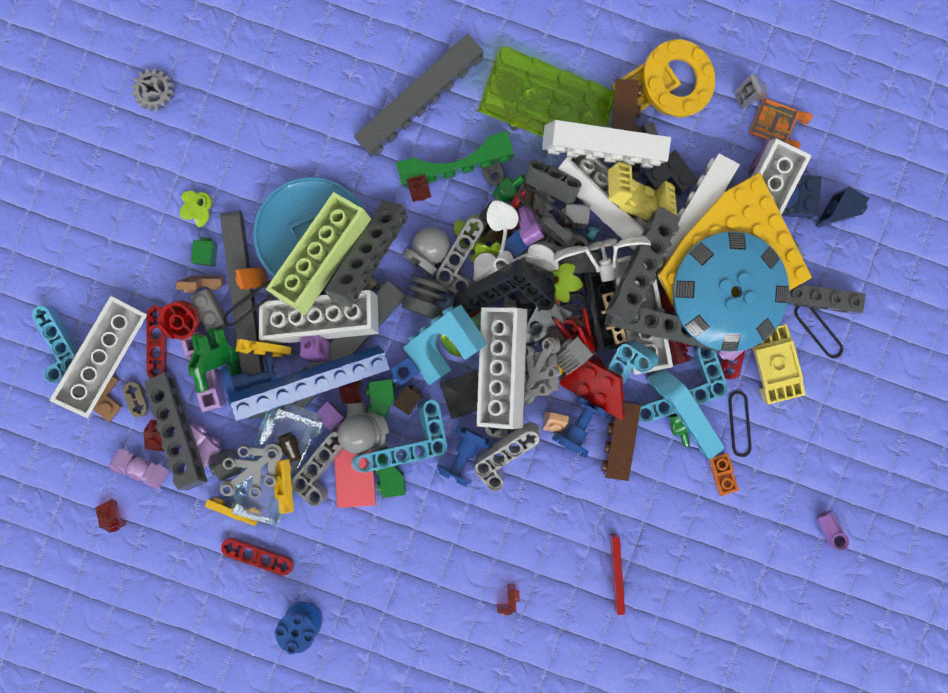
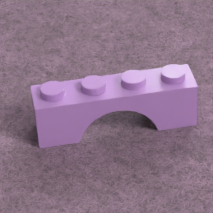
(214, 396)

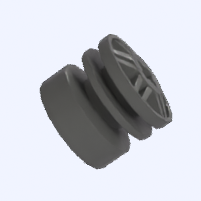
(425, 297)

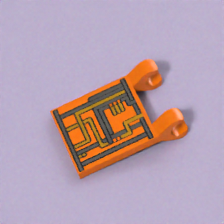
(777, 121)

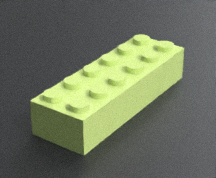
(319, 253)

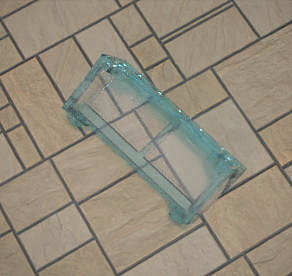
(275, 423)

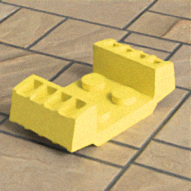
(636, 197)
(779, 367)

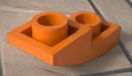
(251, 278)
(723, 474)

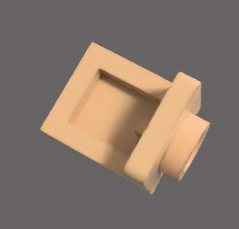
(554, 422)

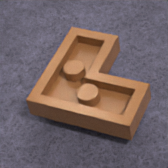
(191, 283)
(106, 405)

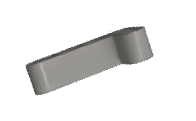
(463, 253)
(525, 438)
(310, 477)

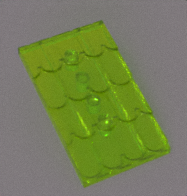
(536, 93)

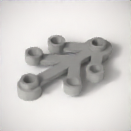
(549, 346)
(253, 467)

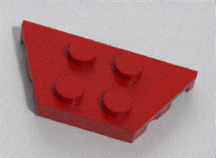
(597, 386)

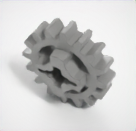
(154, 80)

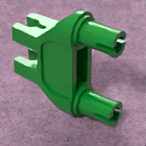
(211, 356)

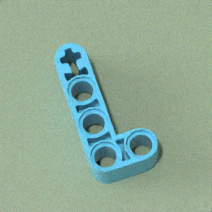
(46, 323)
(633, 360)

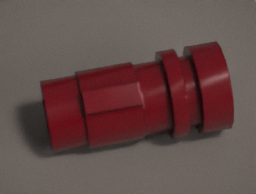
(678, 353)

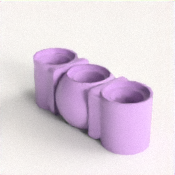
(138, 468)

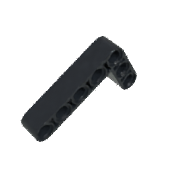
(516, 276)

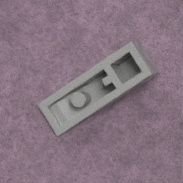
(750, 91)

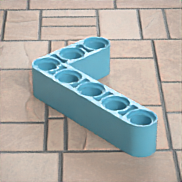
(706, 387)
(688, 412)
(409, 448)

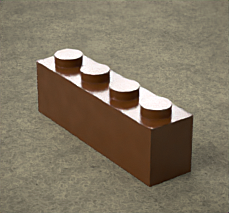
(625, 105)
(621, 443)

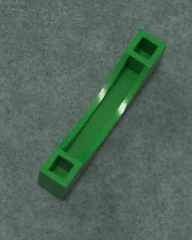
(494, 149)
(391, 478)

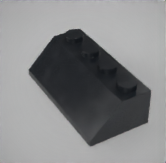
(594, 289)

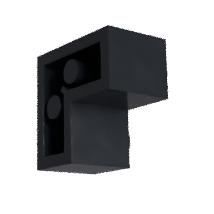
(673, 171)

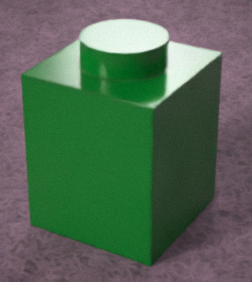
(204, 252)

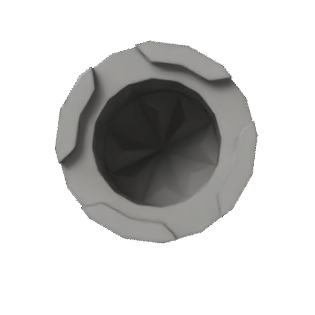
(429, 248)
(363, 433)

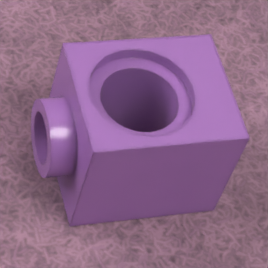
(314, 349)
(331, 416)

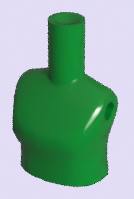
(508, 188)
(678, 429)

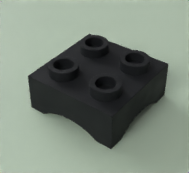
(461, 394)

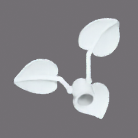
(503, 217)
(606, 267)

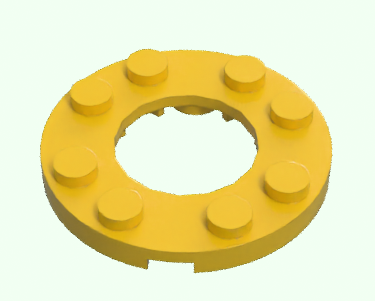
(654, 86)

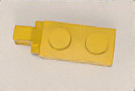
(261, 348)
(283, 486)
(218, 504)

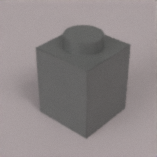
(217, 465)

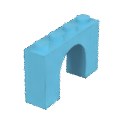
(455, 326)

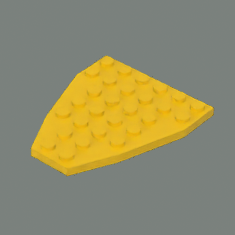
(744, 209)

